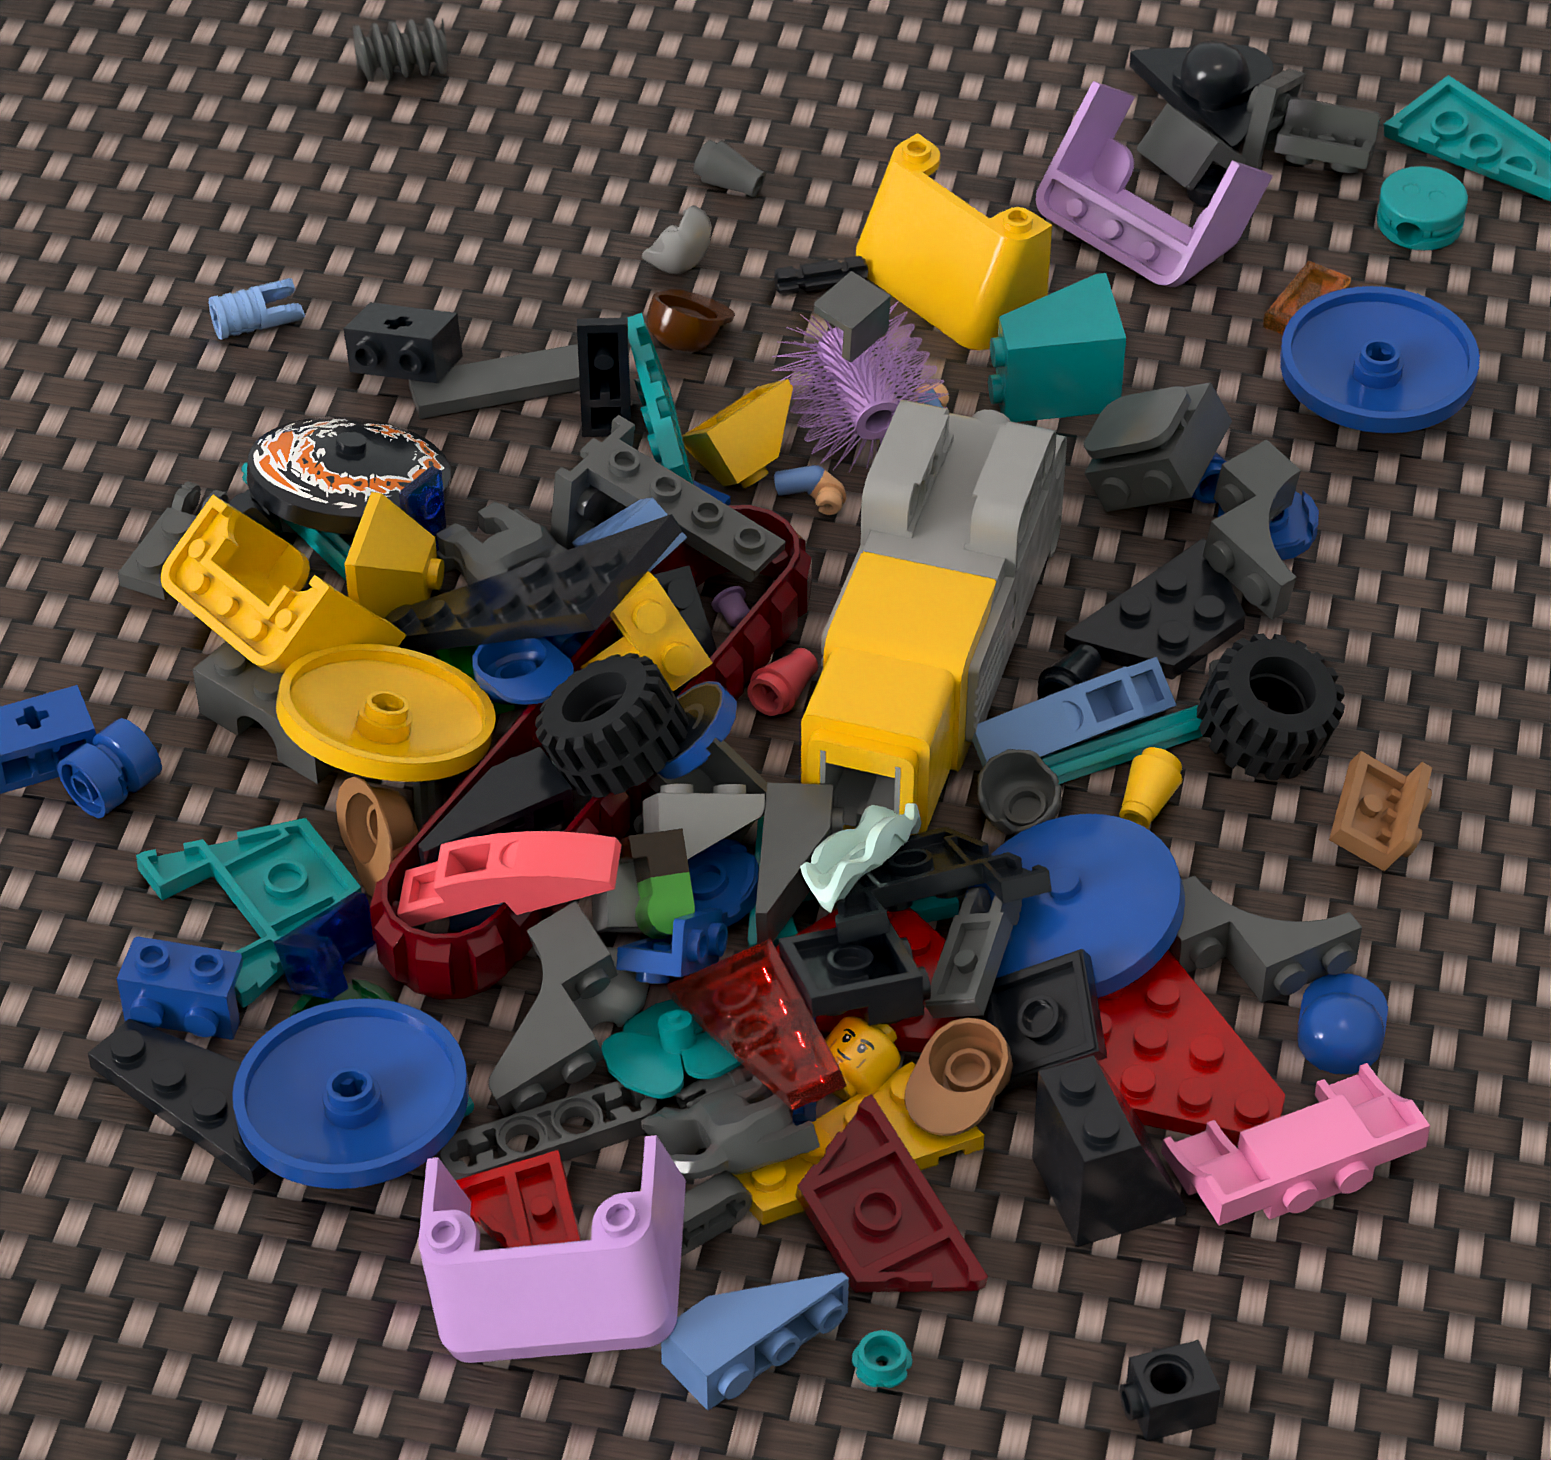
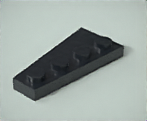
(181, 1086)

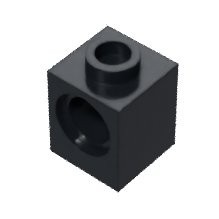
(1175, 1369)

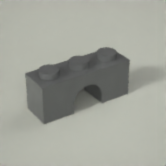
(239, 694)

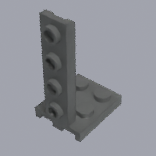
(619, 475)

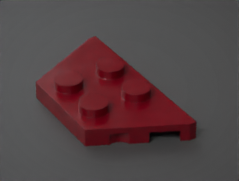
(883, 1213)

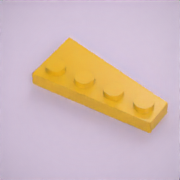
(776, 1184)

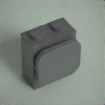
(1154, 445)

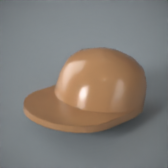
(958, 1077)

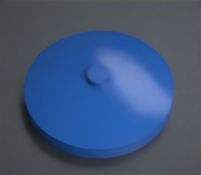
(1379, 359)
(1109, 895)
(350, 1093)

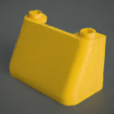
(949, 256)
(250, 592)

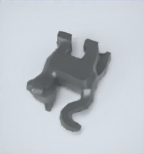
(513, 545)
(737, 1126)

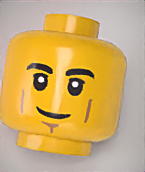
(863, 1055)

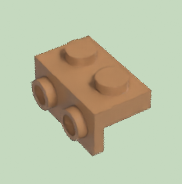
(1380, 810)

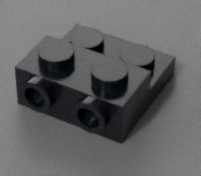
(862, 974)

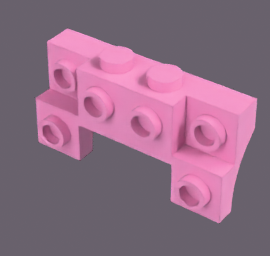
(1302, 1154)

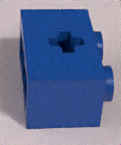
(39, 735)

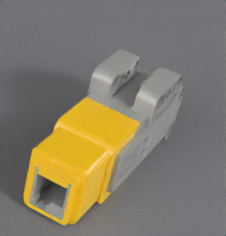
(932, 604)

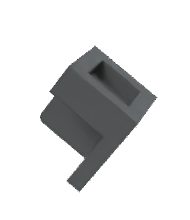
(858, 311)

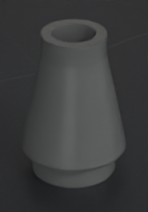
(726, 168)

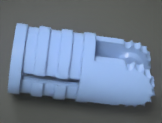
(247, 309)

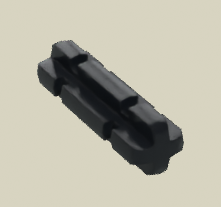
(817, 275)

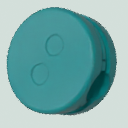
(1422, 208)

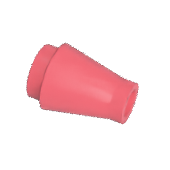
(780, 683)

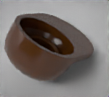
(686, 319)

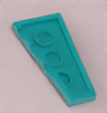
(1476, 135)
(657, 401)

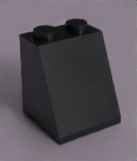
(1097, 1155)

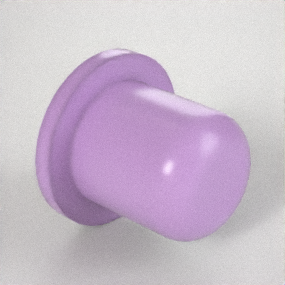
(731, 605)

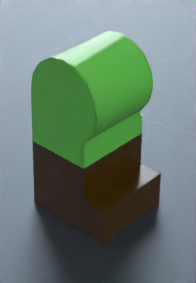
(661, 879)

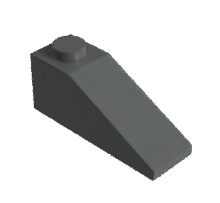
(793, 826)

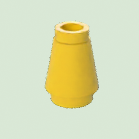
(1150, 785)

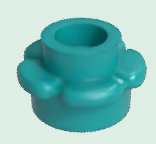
(886, 1347)

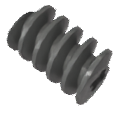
(400, 49)

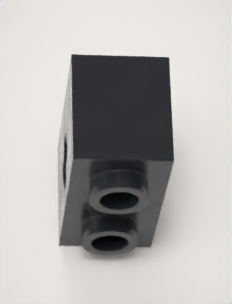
(403, 342)

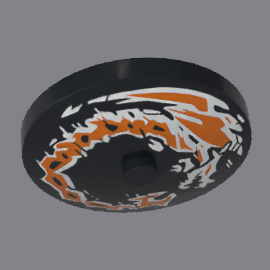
(328, 466)

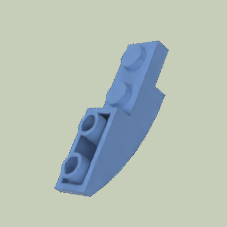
(1078, 712)

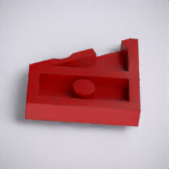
(524, 1202)

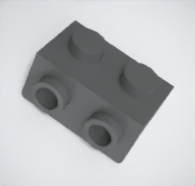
(1328, 134)

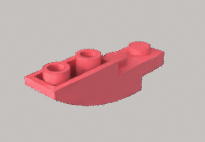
(515, 868)

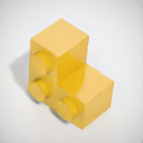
(656, 630)

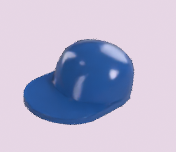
(520, 670)
(1342, 1023)

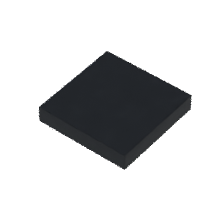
(1047, 1015)

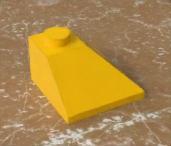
(743, 435)
(391, 559)

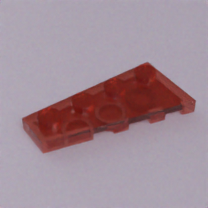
(762, 1022)

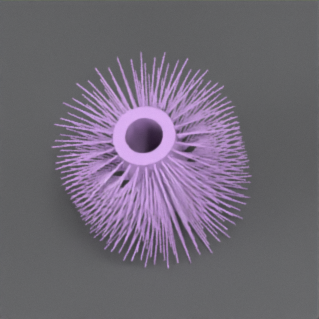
(859, 385)

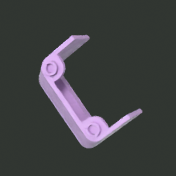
(1088, 198)
(557, 1296)

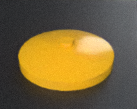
(385, 712)

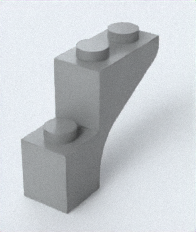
(704, 822)

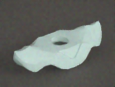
(854, 852)

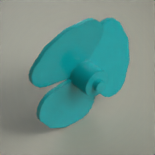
(660, 1047)

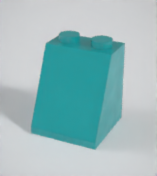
(1059, 354)

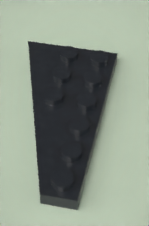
(540, 599)

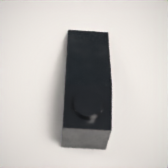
(603, 373)
(510, 797)

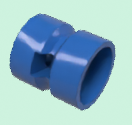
(104, 772)

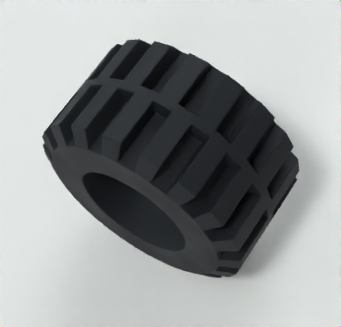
(1287, 679)
(612, 725)

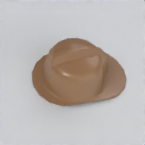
(373, 827)

